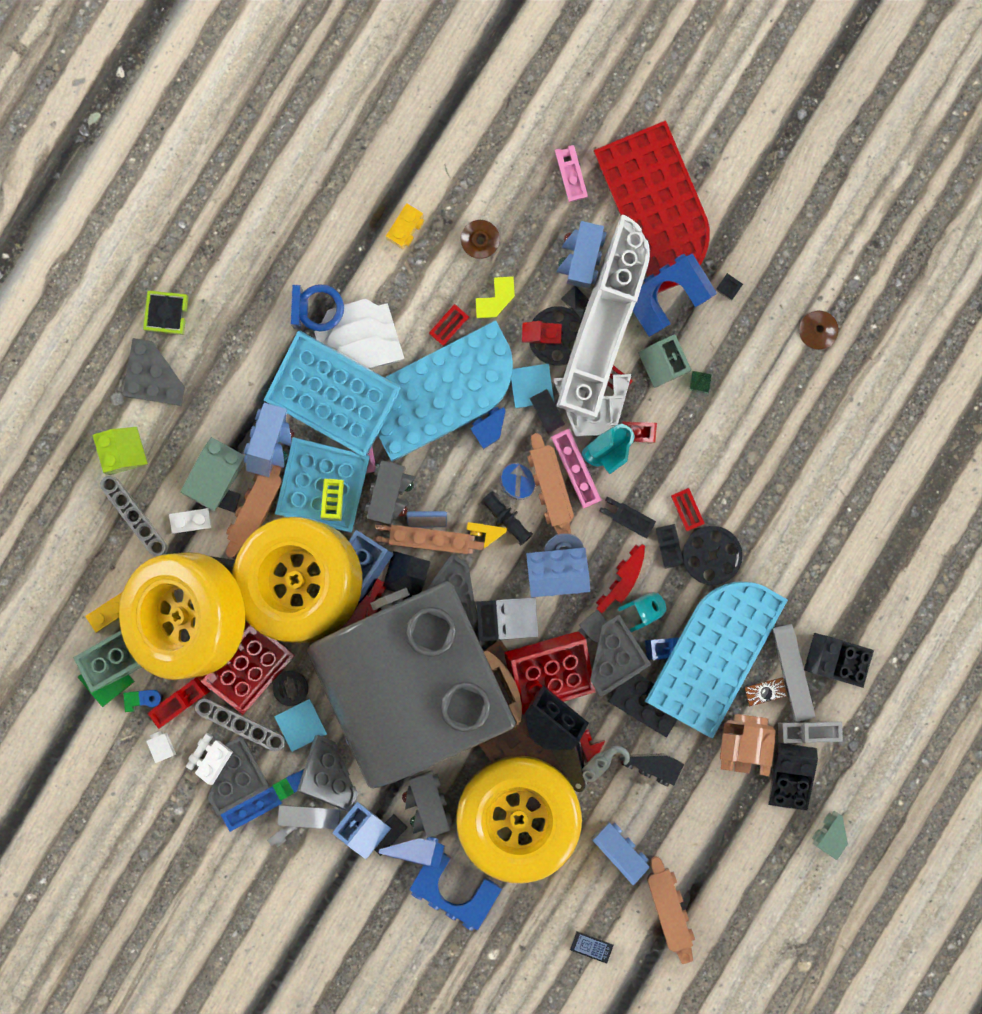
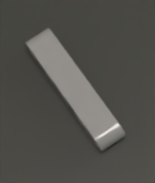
(125, 511)
(793, 673)
(230, 724)

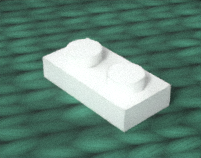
(190, 521)
(390, 600)

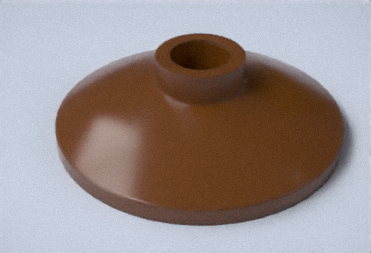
(482, 229)
(809, 333)

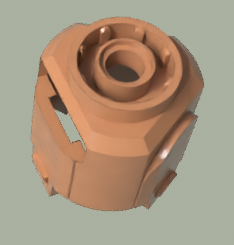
(747, 742)

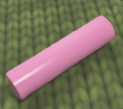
(576, 468)

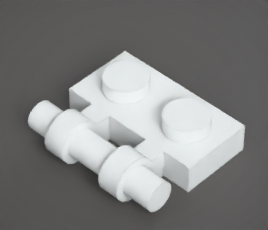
(214, 761)

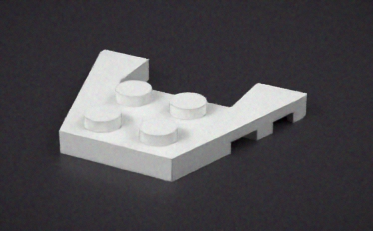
(608, 413)

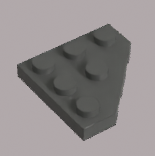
(151, 376)
(458, 574)
(616, 657)
(327, 776)
(238, 780)

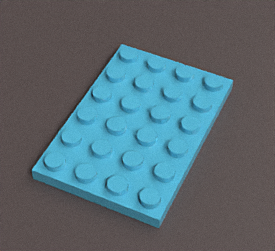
(332, 393)

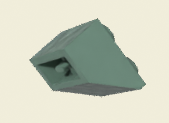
(664, 361)
(832, 836)

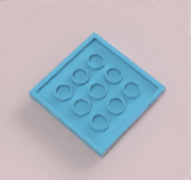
(304, 479)

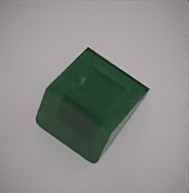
(700, 382)

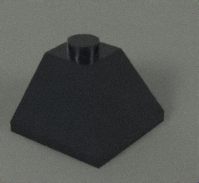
(406, 572)

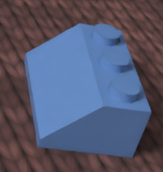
(372, 560)
(621, 852)

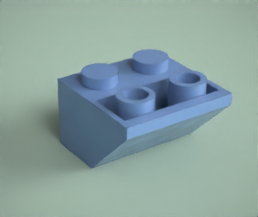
(361, 830)

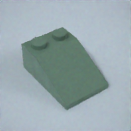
(213, 474)
(106, 662)

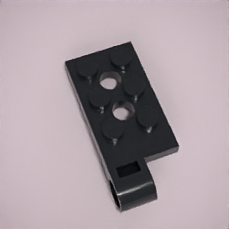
(626, 698)

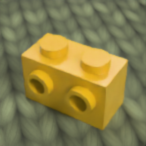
(404, 226)

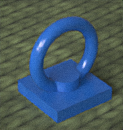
(299, 307)

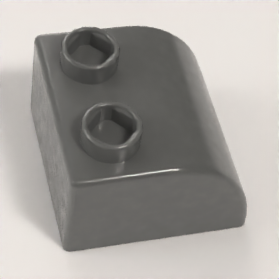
(410, 686)

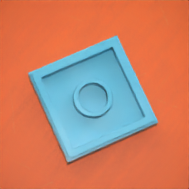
(529, 382)
(300, 725)

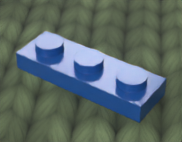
(251, 809)

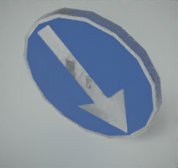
(517, 481)

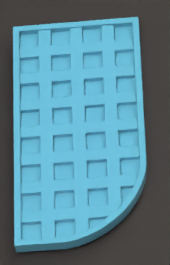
(447, 390)
(716, 654)

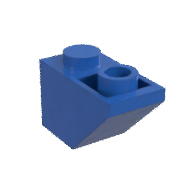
(489, 429)

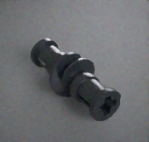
(506, 518)

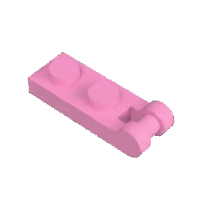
(571, 174)

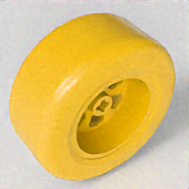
(338, 581)
(216, 611)
(508, 859)

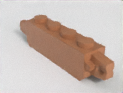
(552, 486)
(255, 509)
(429, 539)
(669, 910)

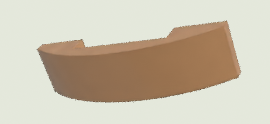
(509, 685)

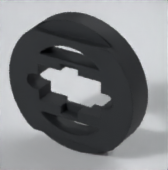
(293, 675)

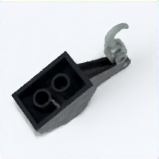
(559, 729)

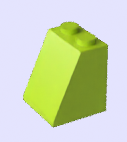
(120, 450)

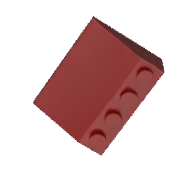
(556, 663)
(249, 670)

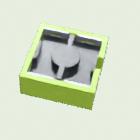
(165, 312)

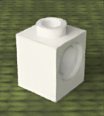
(160, 746)

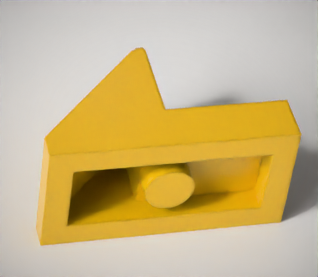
(492, 532)

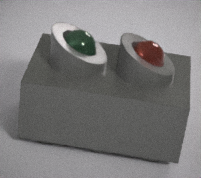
(385, 493)
(430, 803)

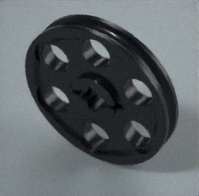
(568, 335)
(722, 556)

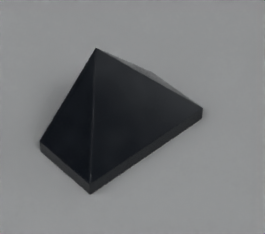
(576, 301)

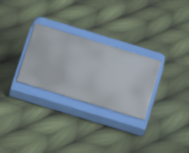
(427, 519)

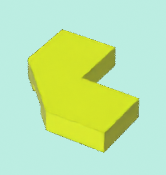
(493, 306)

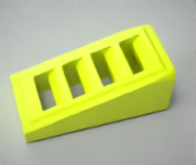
(332, 517)

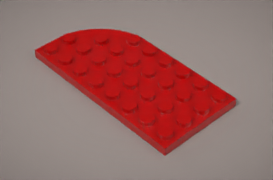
(658, 194)

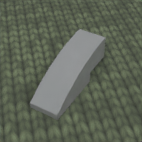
(809, 732)
(308, 817)

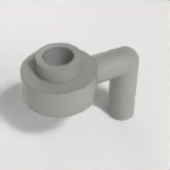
(279, 837)

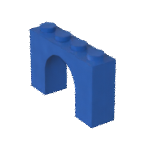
(684, 272)
(471, 912)

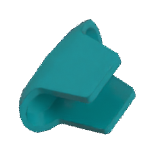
(605, 452)
(645, 609)

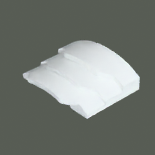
(364, 334)

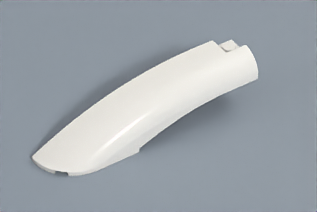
(605, 320)

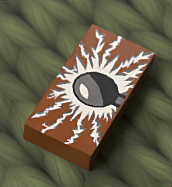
(765, 691)

